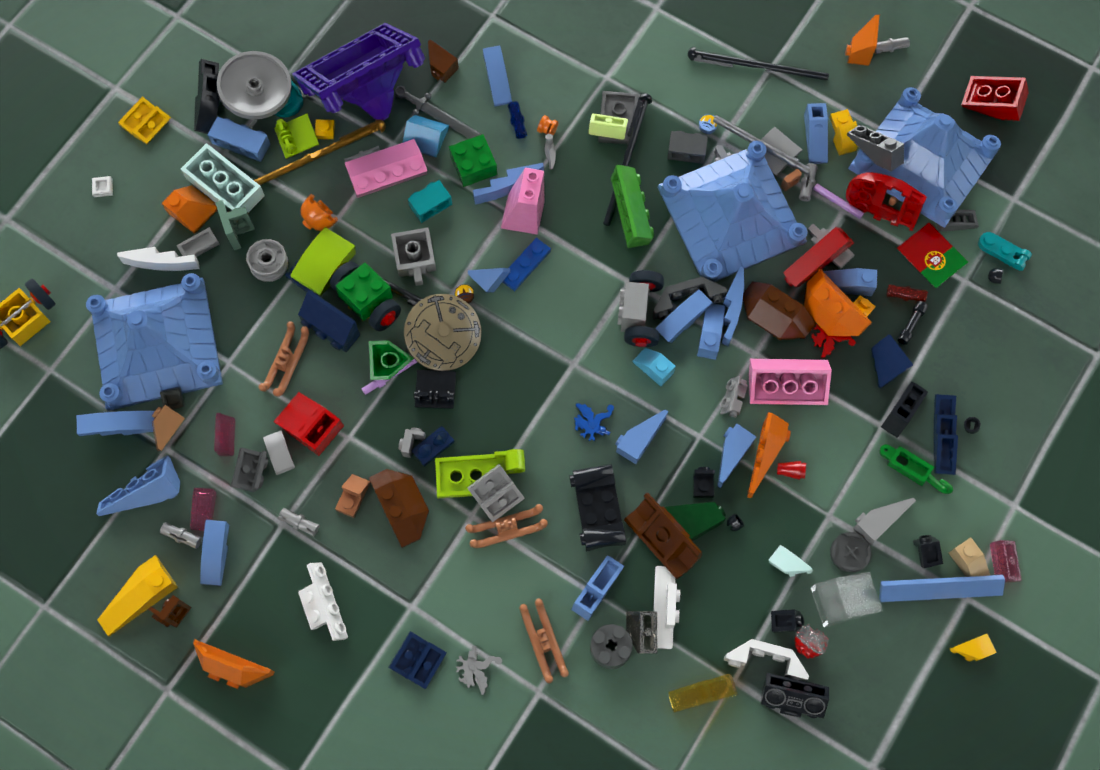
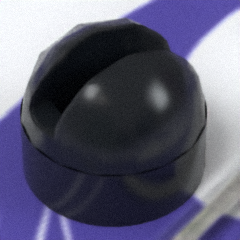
(995, 275)
(967, 424)
(736, 522)

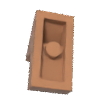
(352, 496)

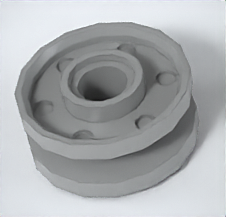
(265, 250)

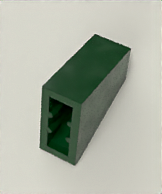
(698, 518)

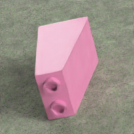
(525, 203)

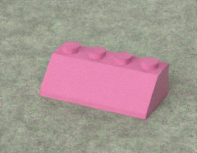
(386, 168)
(789, 381)

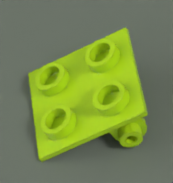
(296, 135)

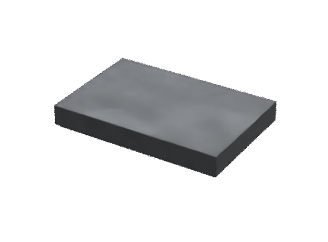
(618, 105)

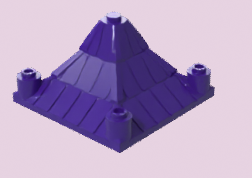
(362, 71)

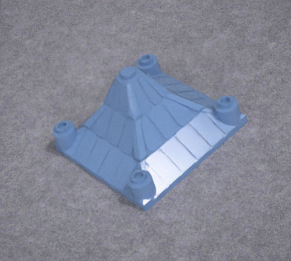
(937, 156)
(732, 213)
(155, 343)

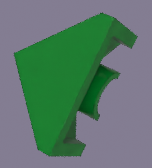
(386, 359)

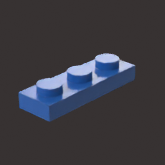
(526, 263)

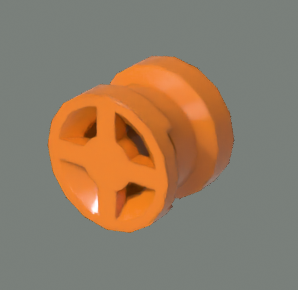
(547, 126)

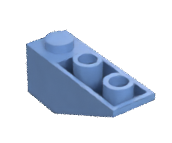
(816, 132)

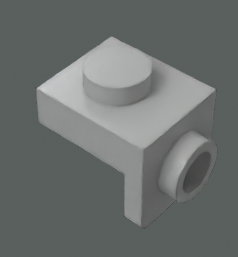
(407, 442)

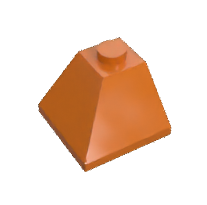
(864, 43)
(189, 207)

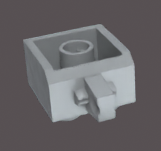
(413, 263)

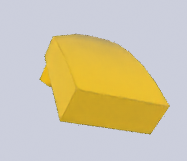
(975, 648)

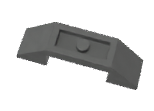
(712, 290)

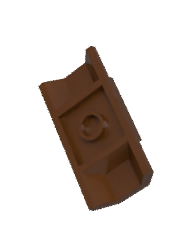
(664, 536)

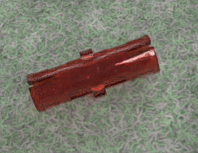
(906, 293)

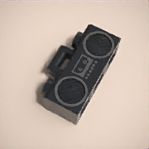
(795, 696)

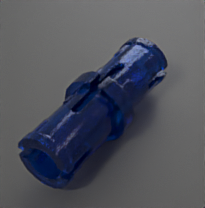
(517, 120)

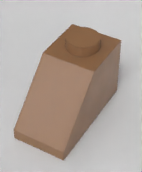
(165, 425)

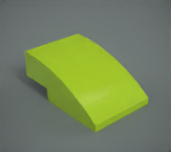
(321, 260)

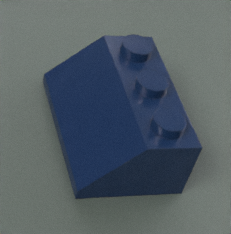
(328, 322)

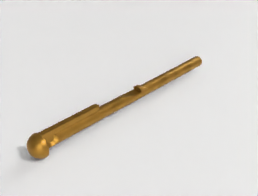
(344, 140)

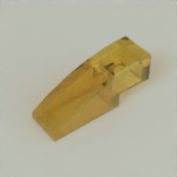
(702, 693)

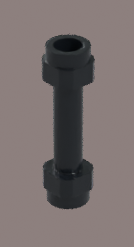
(919, 310)

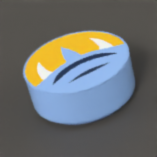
(707, 125)

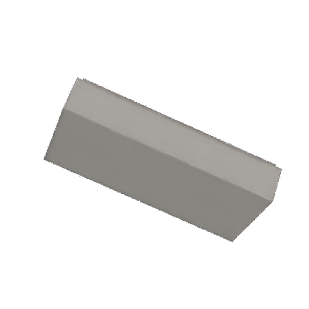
(198, 243)

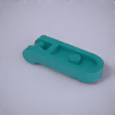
(1004, 250)

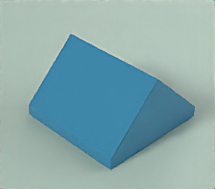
(427, 134)

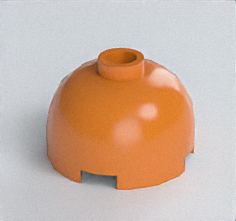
(316, 214)

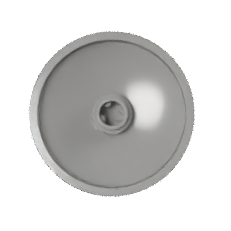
(254, 85)

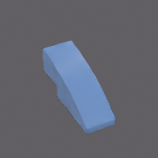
(497, 75)
(684, 316)
(214, 552)
(597, 588)

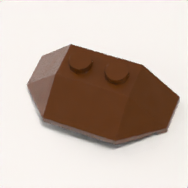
(776, 312)
(401, 504)

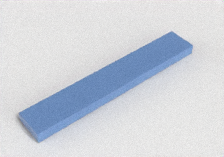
(941, 588)

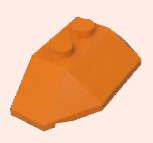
(832, 308)
(229, 666)

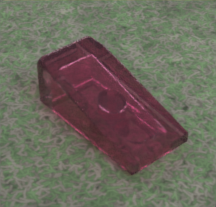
(202, 507)

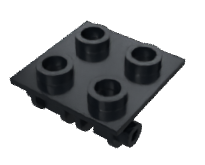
(435, 389)

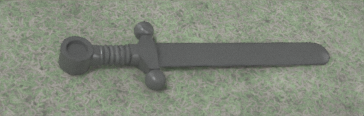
(422, 104)

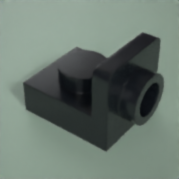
(703, 483)
(929, 551)
(786, 620)

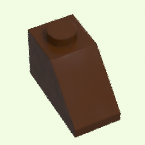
(442, 63)

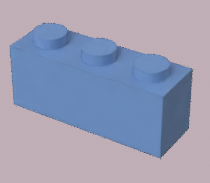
(239, 138)

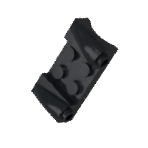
(598, 507)

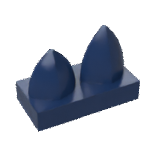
(433, 446)

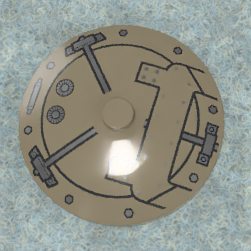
(442, 332)

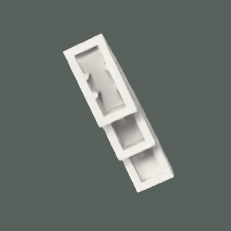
(151, 259)

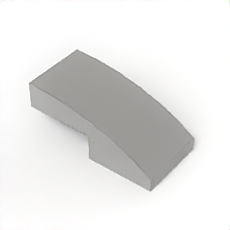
(279, 452)

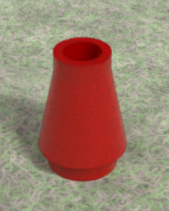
(792, 469)

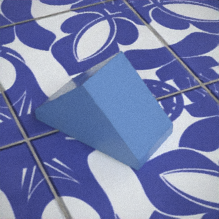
(489, 278)

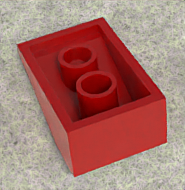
(996, 96)

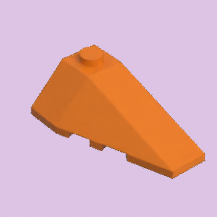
(772, 438)

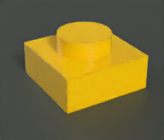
(324, 129)

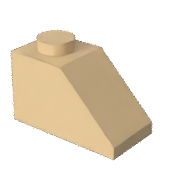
(970, 559)

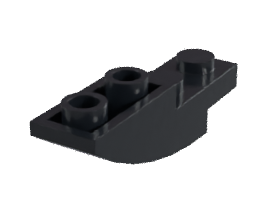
(208, 98)

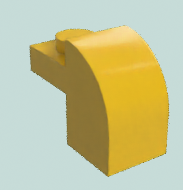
(842, 125)

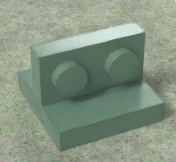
(234, 223)

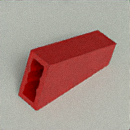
(818, 257)

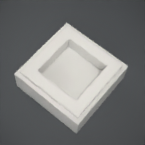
(102, 186)

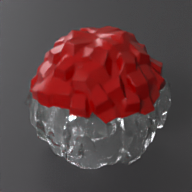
(810, 642)

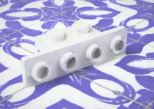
(320, 603)
(665, 604)

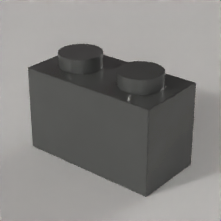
(687, 147)

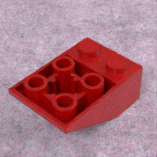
(309, 423)

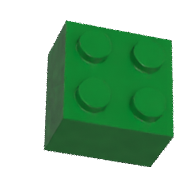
(473, 160)

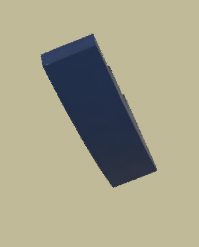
(945, 434)

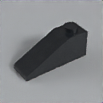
(904, 409)

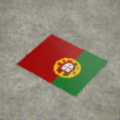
(932, 255)

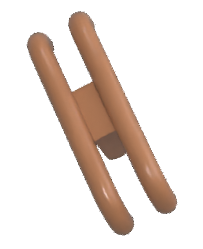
(285, 360)
(507, 527)
(543, 640)

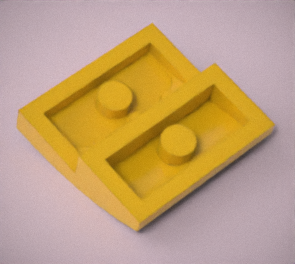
(144, 120)

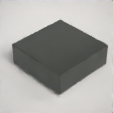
(172, 398)

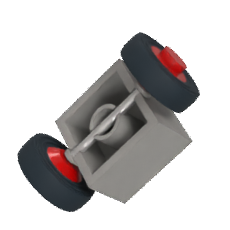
(634, 307)

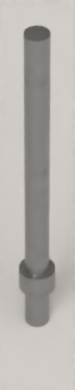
(792, 162)

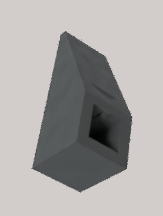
(879, 148)

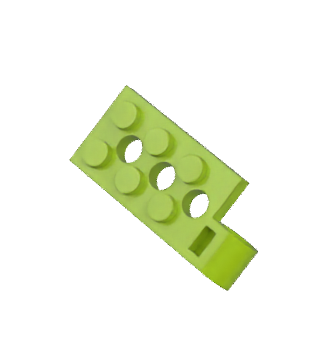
(511, 461)

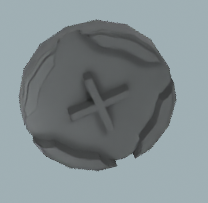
(850, 552)

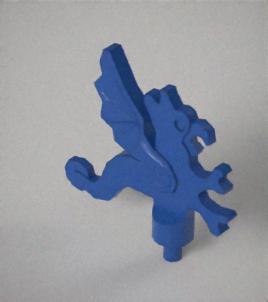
(593, 424)

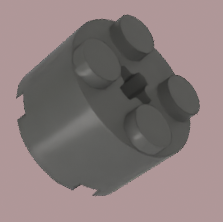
(618, 637)

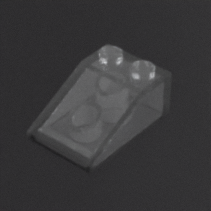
(846, 598)

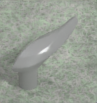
(550, 150)

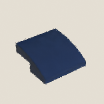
(417, 660)

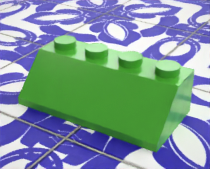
(631, 206)

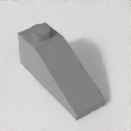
(880, 519)

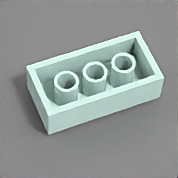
(222, 180)

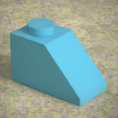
(655, 365)

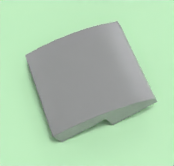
(782, 143)
(495, 493)

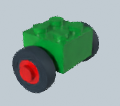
(366, 294)

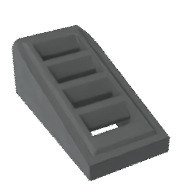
(957, 225)

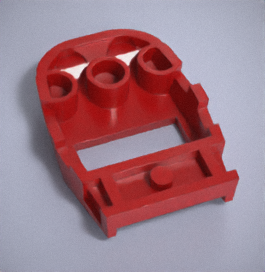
(868, 193)

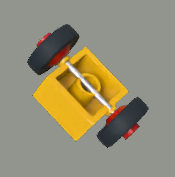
(21, 316)

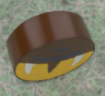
(465, 292)

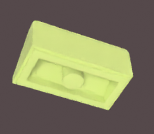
(608, 126)

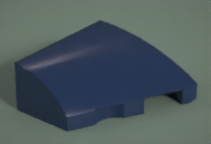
(889, 360)

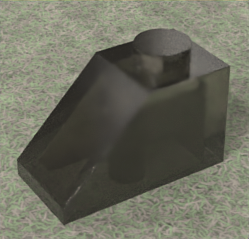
(642, 630)

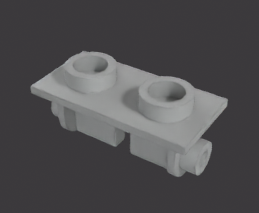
(735, 388)

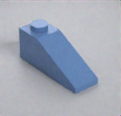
(855, 281)
(711, 331)
(638, 438)
(734, 448)

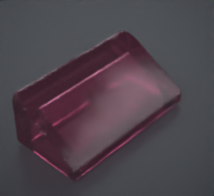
(224, 435)
(1005, 560)

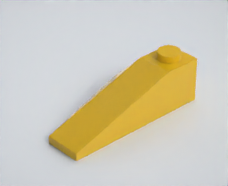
(143, 589)

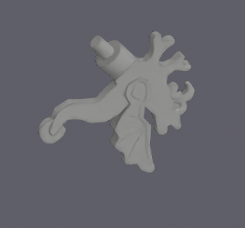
(471, 668)

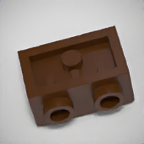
(172, 612)

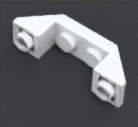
(793, 669)

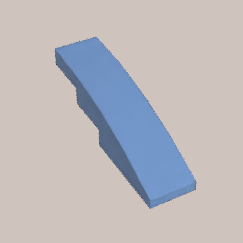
(501, 186)
(734, 302)
(115, 423)

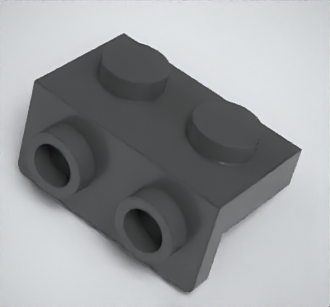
(249, 470)

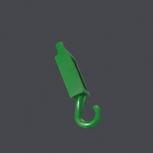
(916, 468)

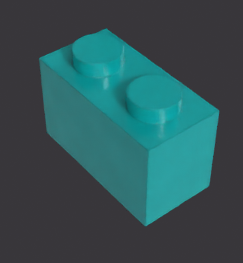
(430, 201)

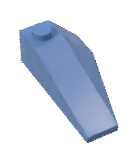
(151, 488)

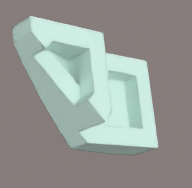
(788, 562)

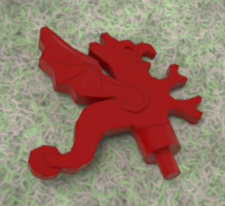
(829, 344)

